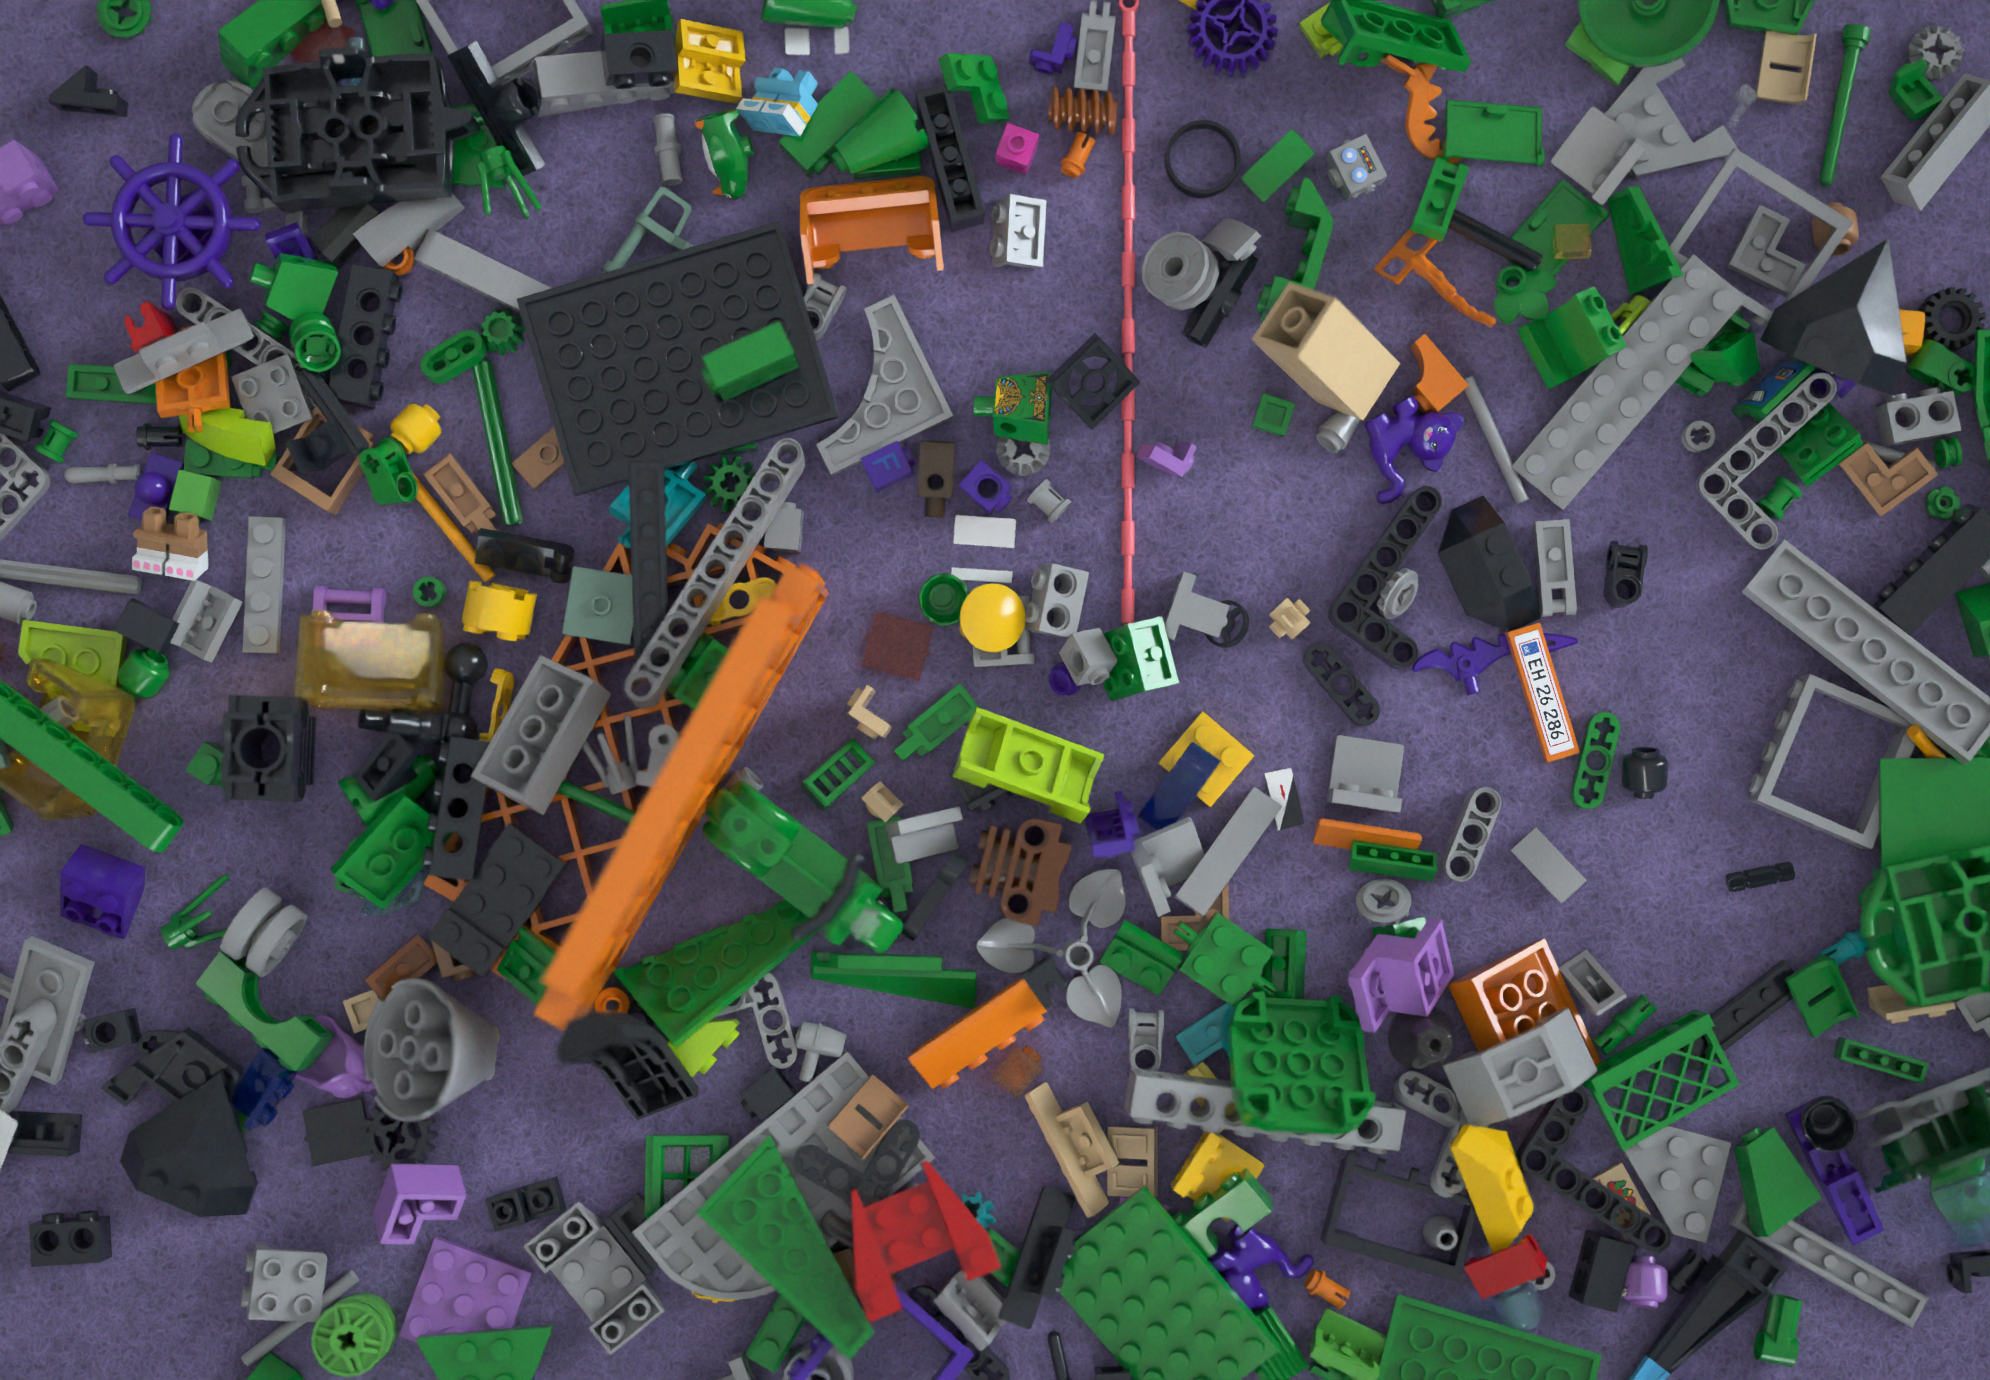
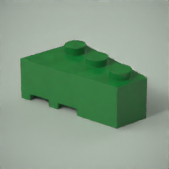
(266, 36)

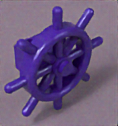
(181, 231)

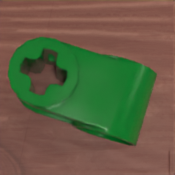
(1937, 365)
(388, 475)

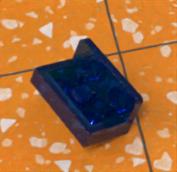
(263, 1089)

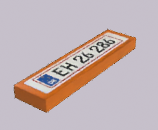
(1542, 692)

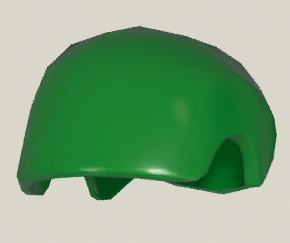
(942, 598)

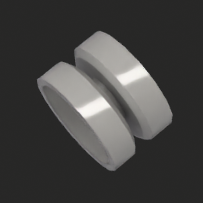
(263, 932)

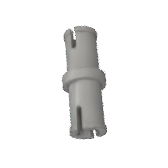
(667, 149)

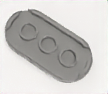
(215, 120)

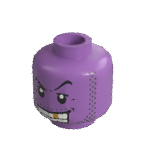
(1645, 1283)

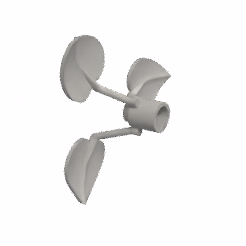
(1095, 993)

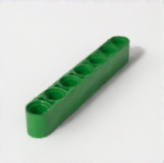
(86, 772)

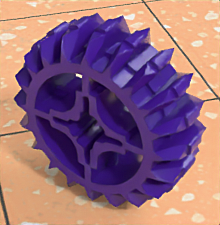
(1243, 36)

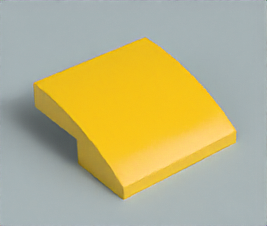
(709, 61)

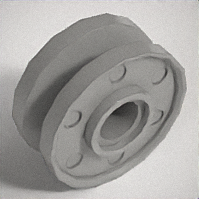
(1193, 282)

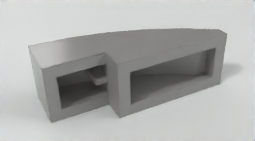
(405, 226)

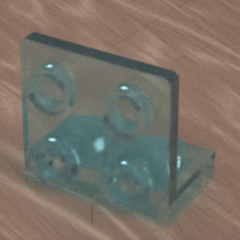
(1967, 1207)

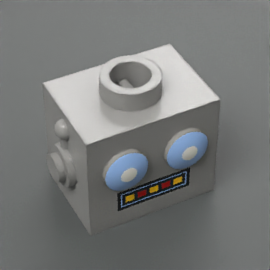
(1355, 167)

